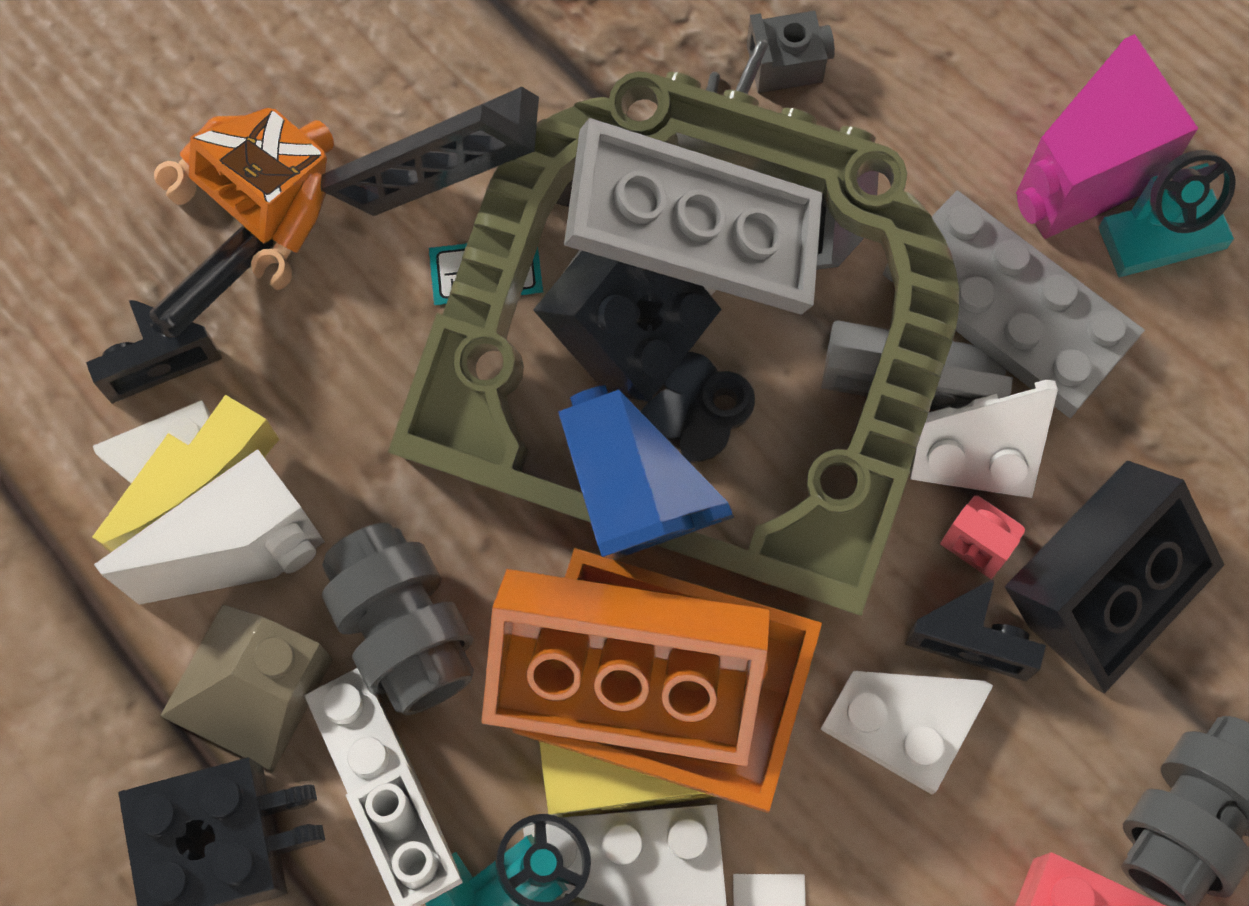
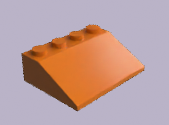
(786, 668)

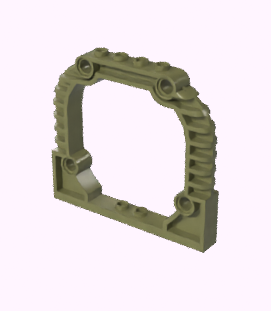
(823, 544)

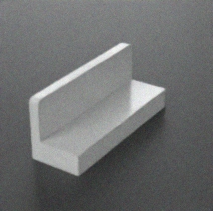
(858, 348)

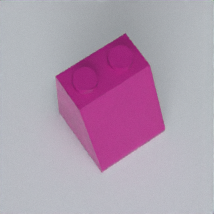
(1105, 143)

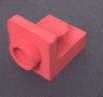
(983, 536)

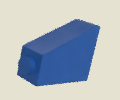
(633, 477)

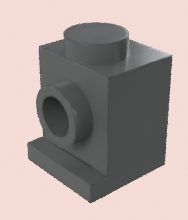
(794, 52)

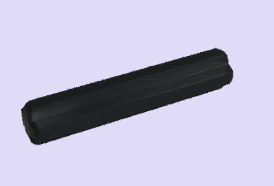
(206, 283)

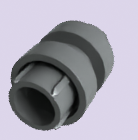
(409, 644)
(1193, 835)

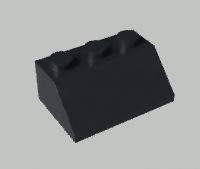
(1117, 573)

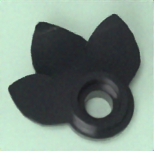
(689, 411)

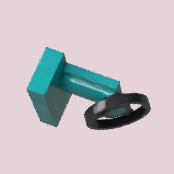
(1172, 217)
(525, 874)

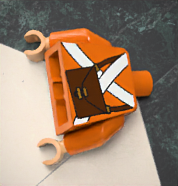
(261, 175)

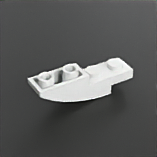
(384, 792)

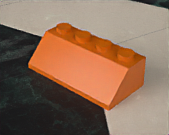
(625, 666)

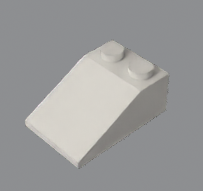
(220, 537)

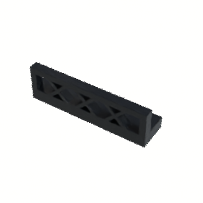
(439, 155)

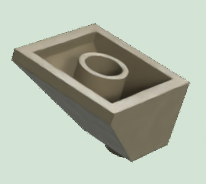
(248, 685)

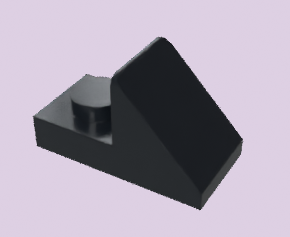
(155, 359)
(959, 634)

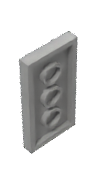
(693, 217)
(1029, 308)

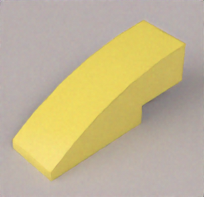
(183, 469)

